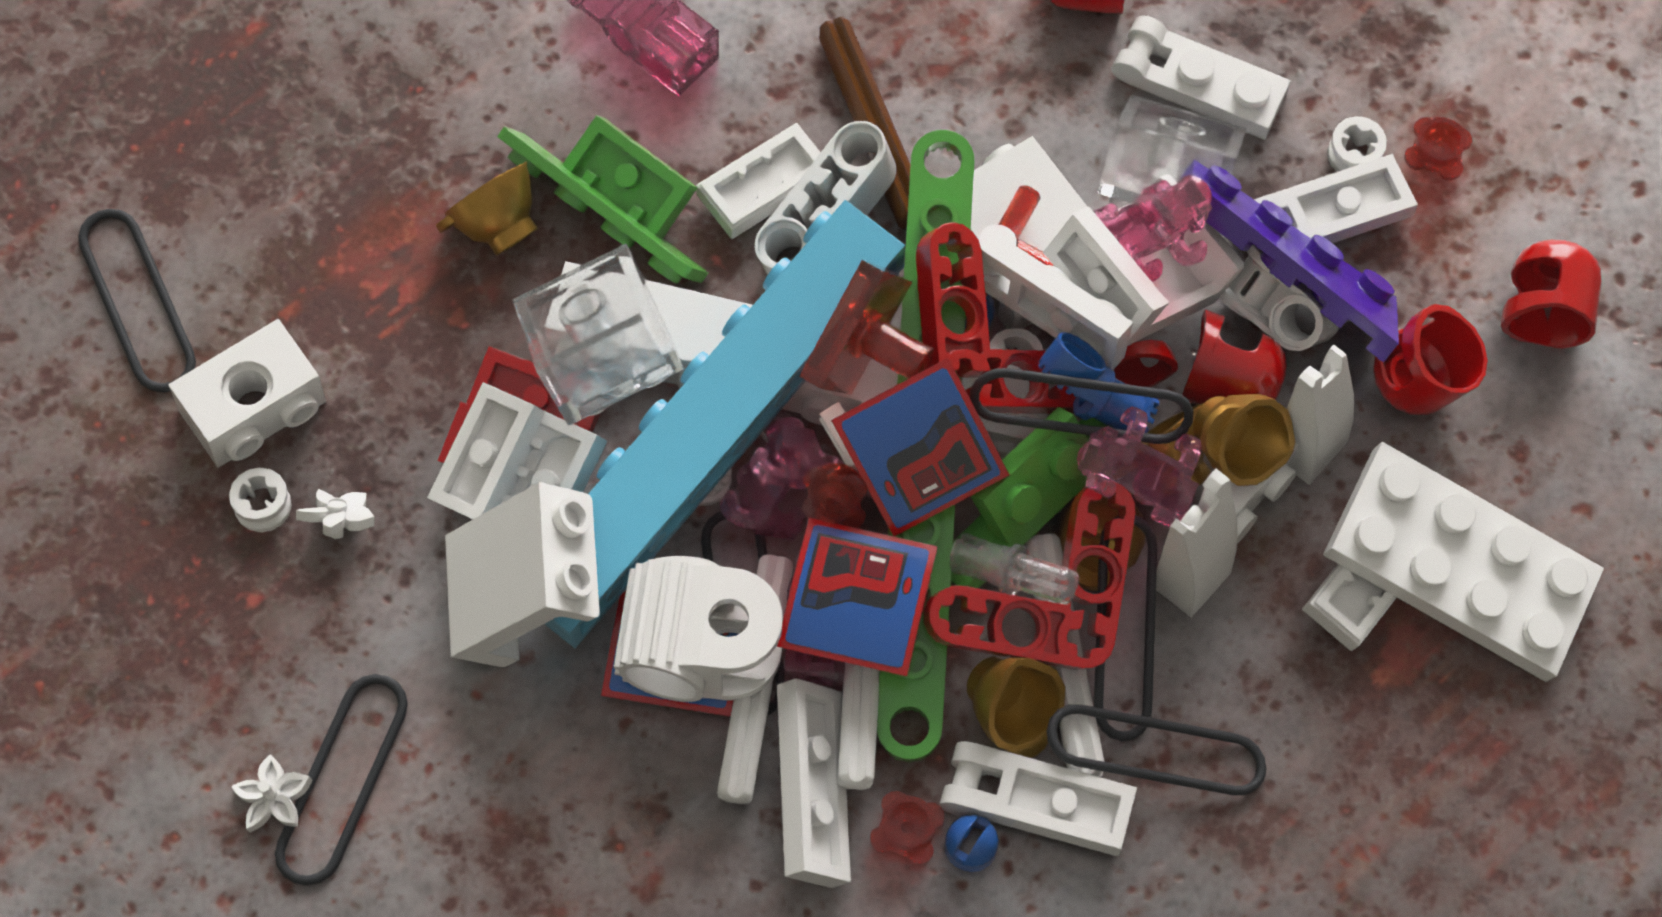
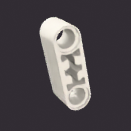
(826, 186)

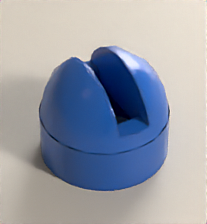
(982, 852)

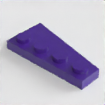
(1299, 259)

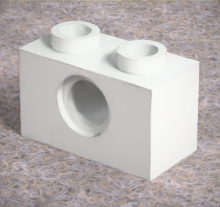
(263, 363)

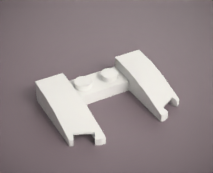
(1205, 541)

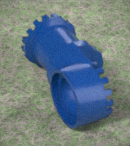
(1076, 358)

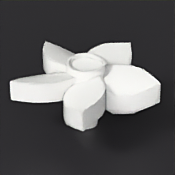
(337, 513)
(272, 794)

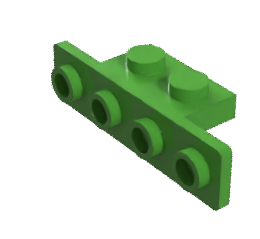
(623, 185)
(1038, 486)

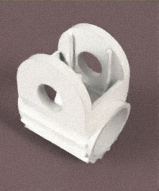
(674, 629)

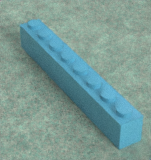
(723, 402)

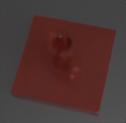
(863, 332)

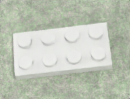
(1464, 562)

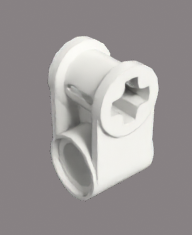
(1273, 305)

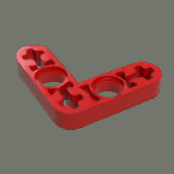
(971, 351)
(1051, 619)

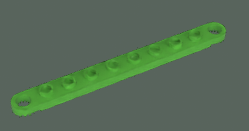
(930, 205)

